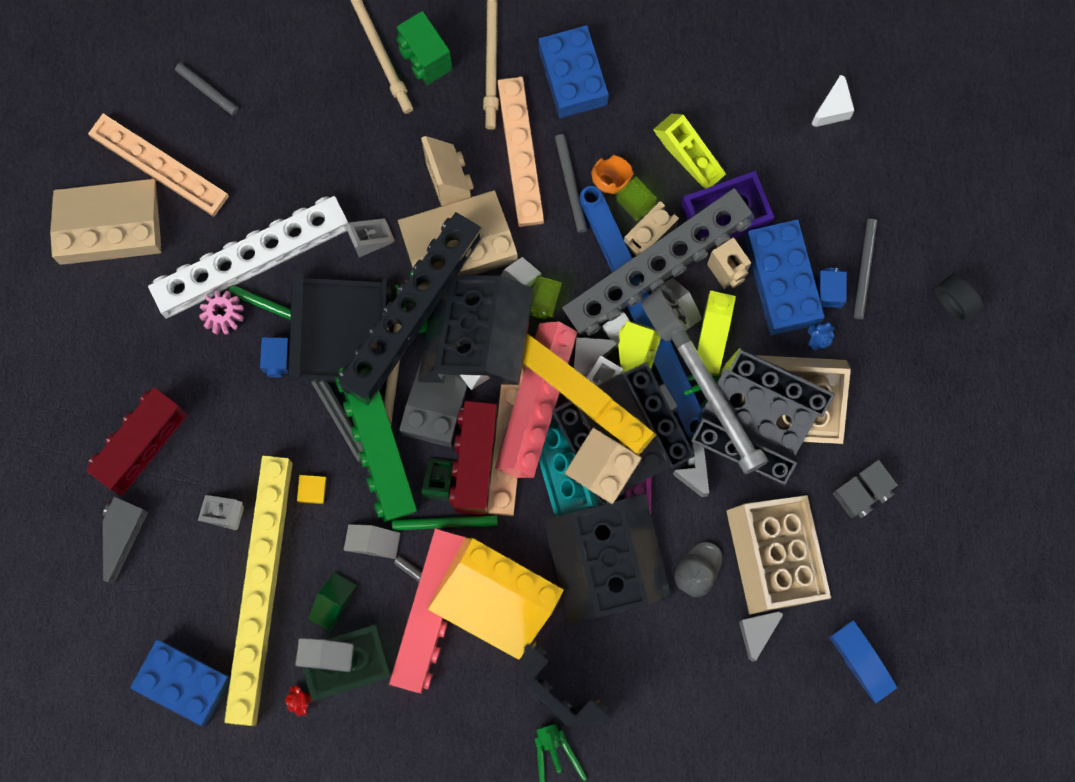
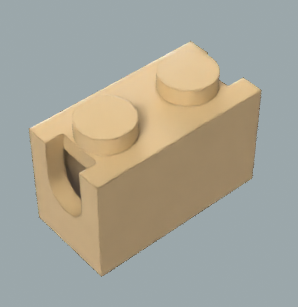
(650, 229)
(729, 264)

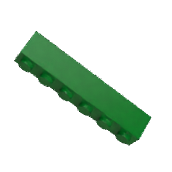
(379, 455)

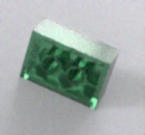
(368, 666)

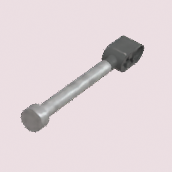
(670, 323)

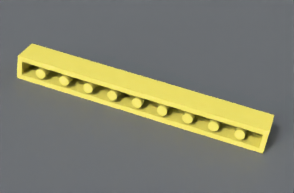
(259, 591)

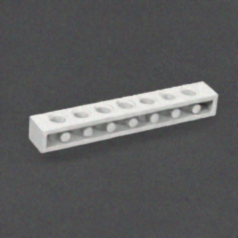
(242, 269)

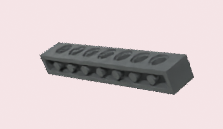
(579, 308)

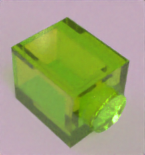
(636, 199)
(545, 297)

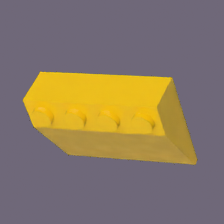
(494, 598)

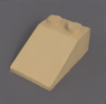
(446, 171)

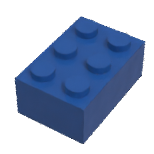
(573, 71)
(181, 683)

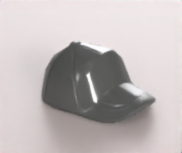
(699, 569)

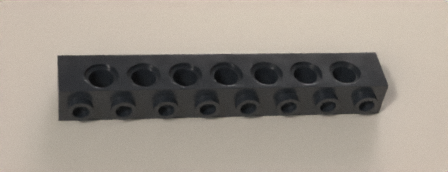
(366, 387)

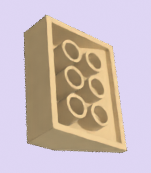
(105, 222)
(492, 252)
(826, 373)
(778, 554)

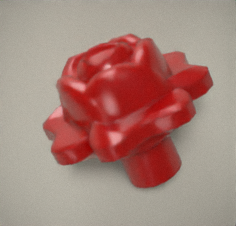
(298, 700)

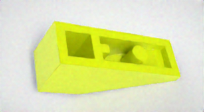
(689, 149)
(715, 330)
(637, 345)

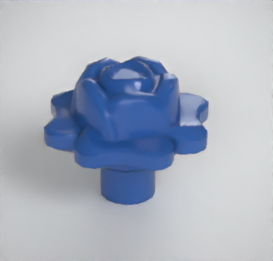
(821, 336)

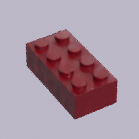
(136, 441)
(475, 460)

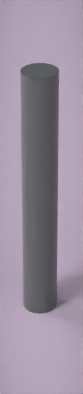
(206, 89)

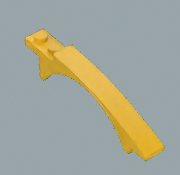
(587, 396)

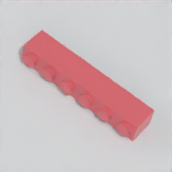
(533, 408)
(423, 626)

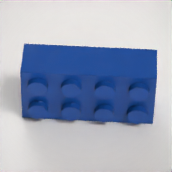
(784, 277)

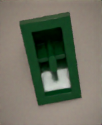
(438, 479)
(331, 601)

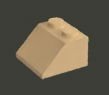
(602, 465)

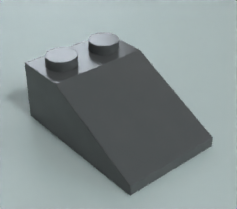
(434, 410)

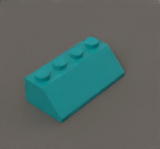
(564, 492)

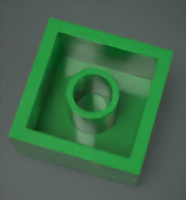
(424, 48)

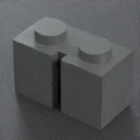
(866, 489)

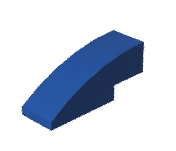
(863, 661)

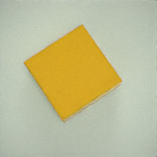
(311, 489)

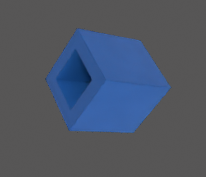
(832, 287)
(274, 356)

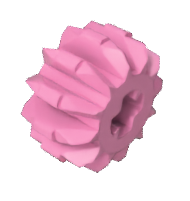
(215, 320)

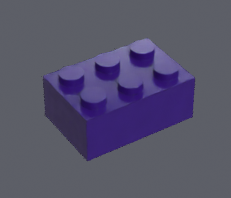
(750, 191)

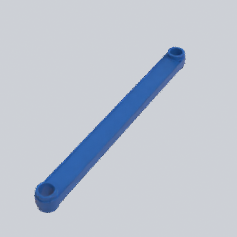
(617, 255)

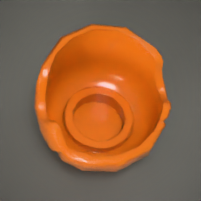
(611, 174)

